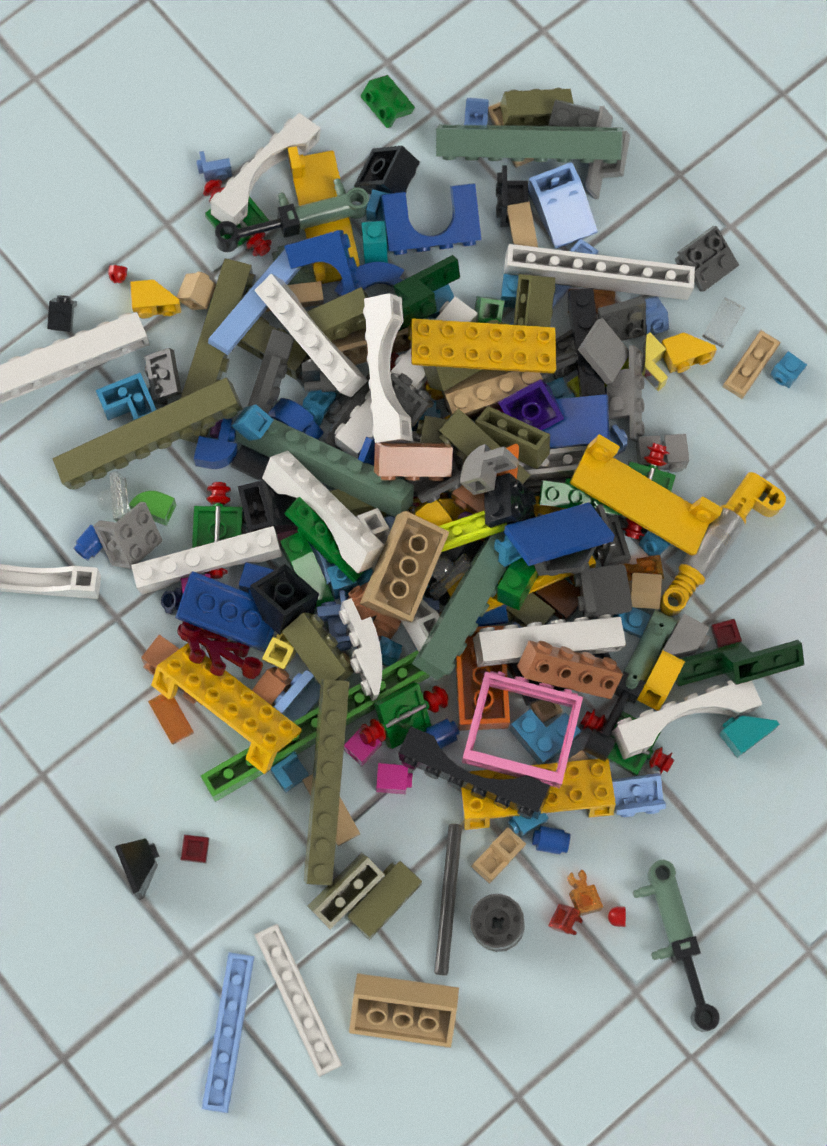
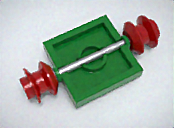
(253, 217)
(651, 471)
(216, 521)
(400, 712)
(634, 763)

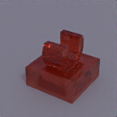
(564, 919)

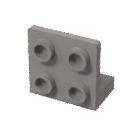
(130, 537)

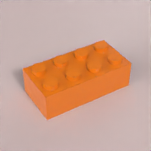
(469, 683)

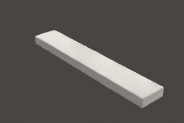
(298, 1000)

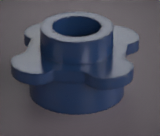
(171, 600)

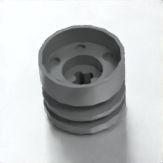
(497, 907)

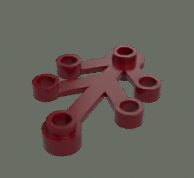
(250, 666)

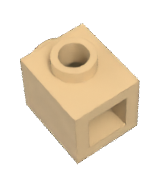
(196, 291)
(645, 590)

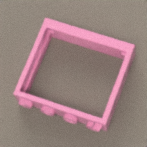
(542, 691)

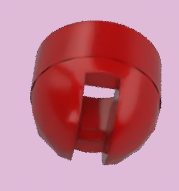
(117, 273)
(617, 916)

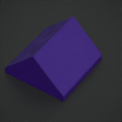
(533, 405)

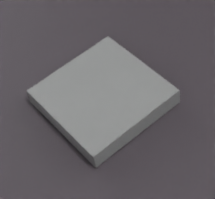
(604, 351)

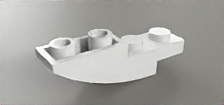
(368, 656)

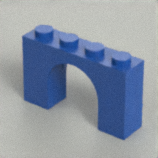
(462, 229)
(326, 248)

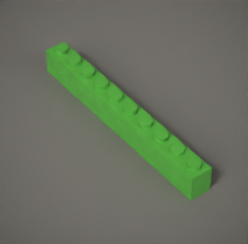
(238, 771)

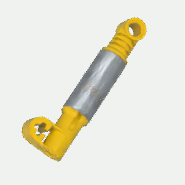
(719, 536)

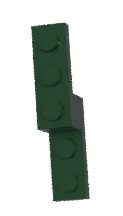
(419, 289)
(740, 663)

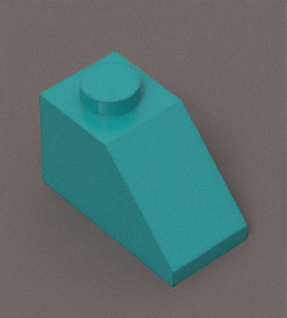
(374, 242)
(746, 732)

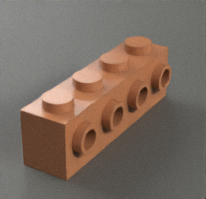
(570, 669)

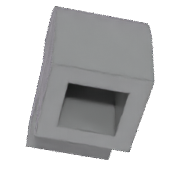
(482, 465)

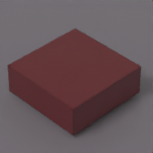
(725, 633)
(195, 849)

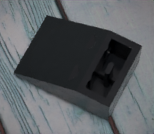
(265, 507)

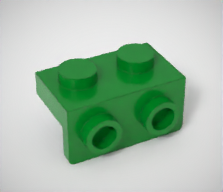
(386, 100)

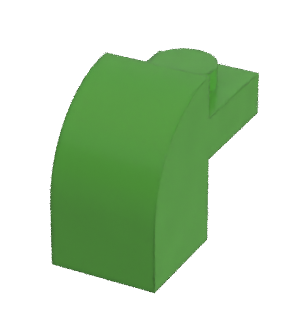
(159, 504)

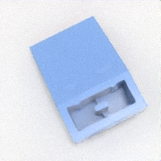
(562, 205)

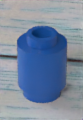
(88, 543)
(444, 732)
(551, 840)

